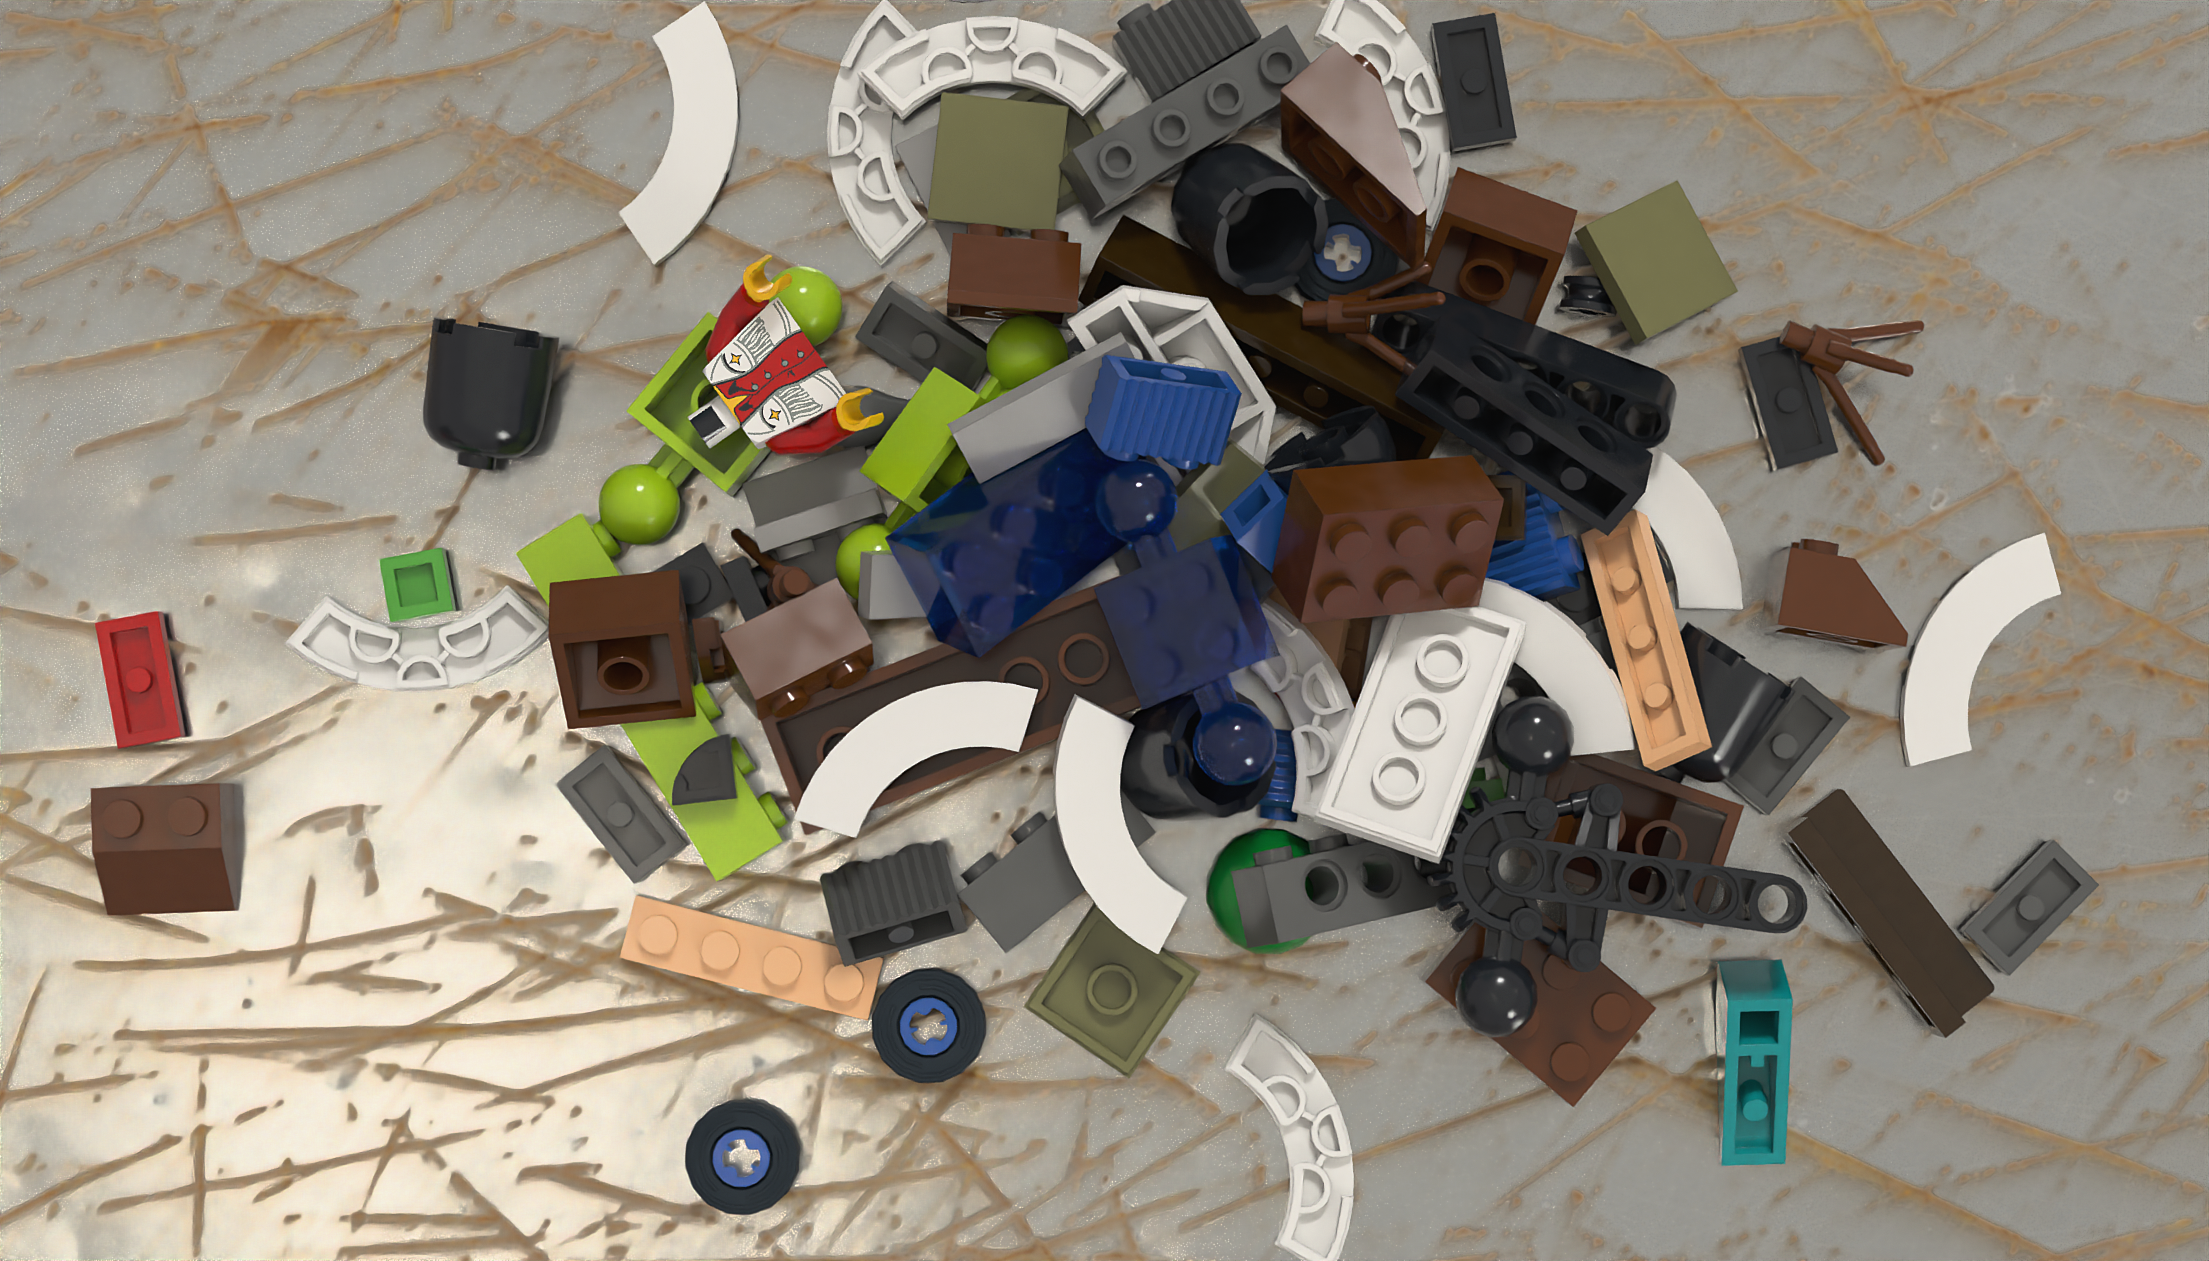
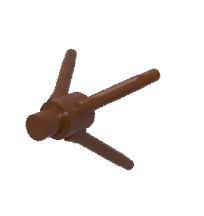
(1353, 311)
(1832, 347)
(785, 582)

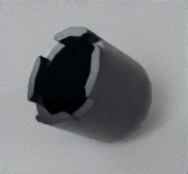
(1248, 217)
(487, 389)
(1736, 706)
(1164, 776)

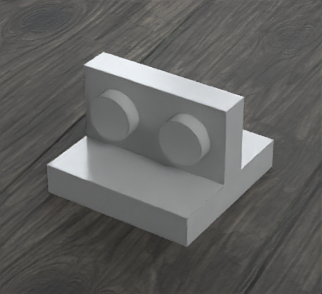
(812, 508)

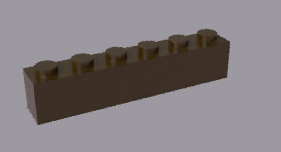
(1297, 364)

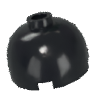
(1348, 439)

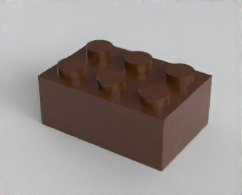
(1386, 538)
(1578, 1016)

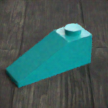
(1753, 1061)

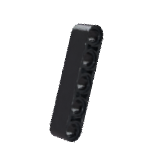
(1557, 358)

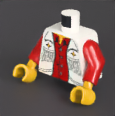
(773, 377)

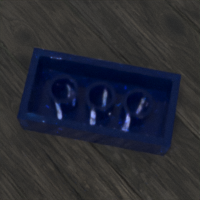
(1006, 546)

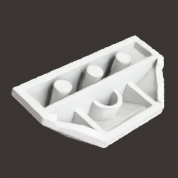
(1184, 333)

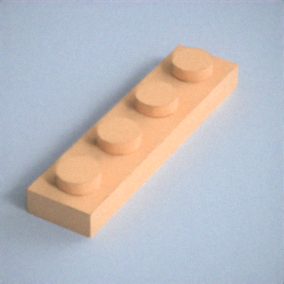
(1646, 642)
(749, 957)

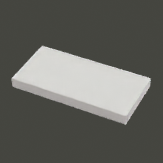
(1420, 727)

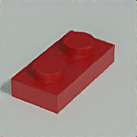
(140, 680)

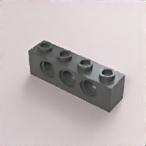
(1183, 123)
(1275, 898)

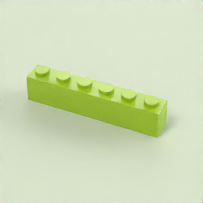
(723, 831)

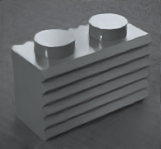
(1181, 41)
(892, 902)

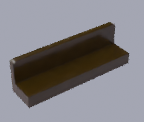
(1888, 912)

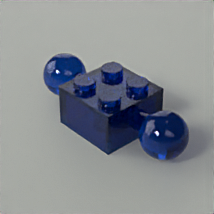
(1186, 621)

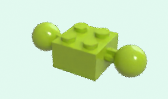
(919, 453)
(642, 500)

